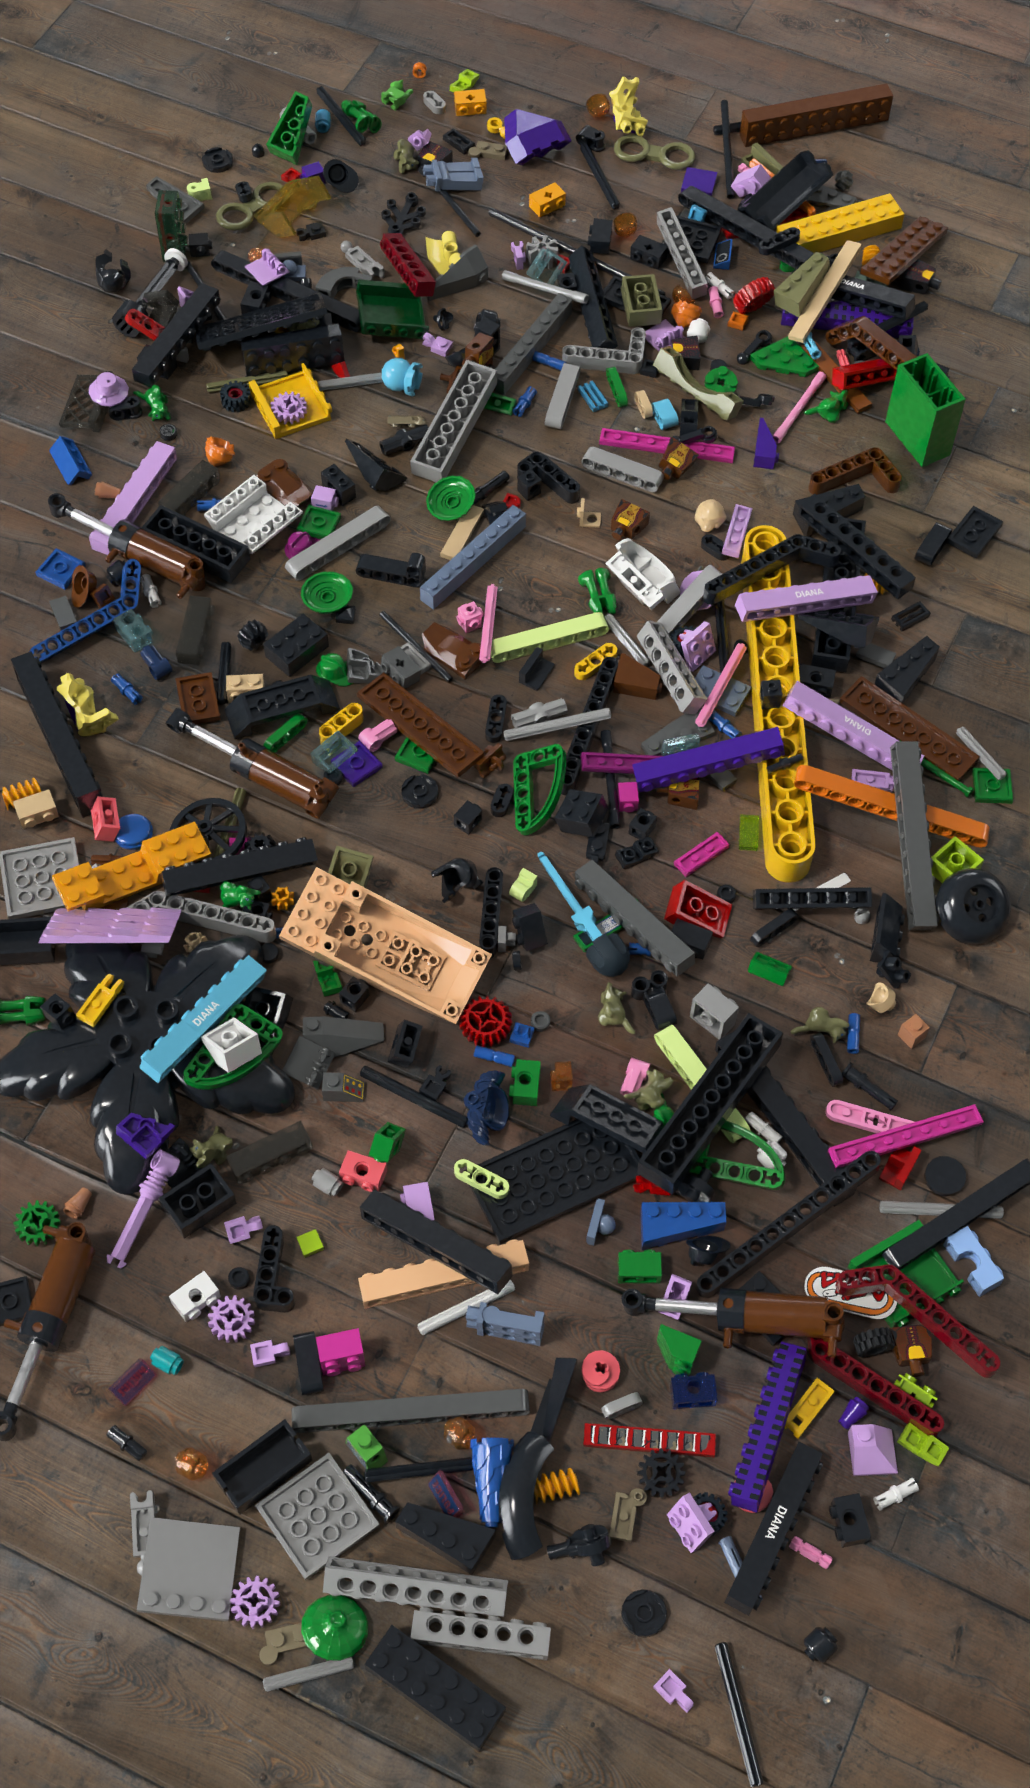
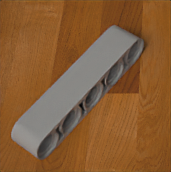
(562, 396)
(622, 469)
(688, 601)

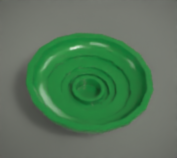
(450, 498)
(326, 592)
(334, 1627)

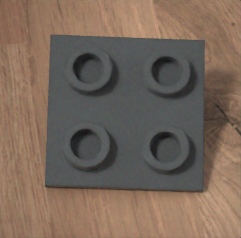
(308, 1062)

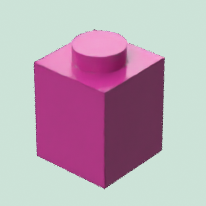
(627, 796)

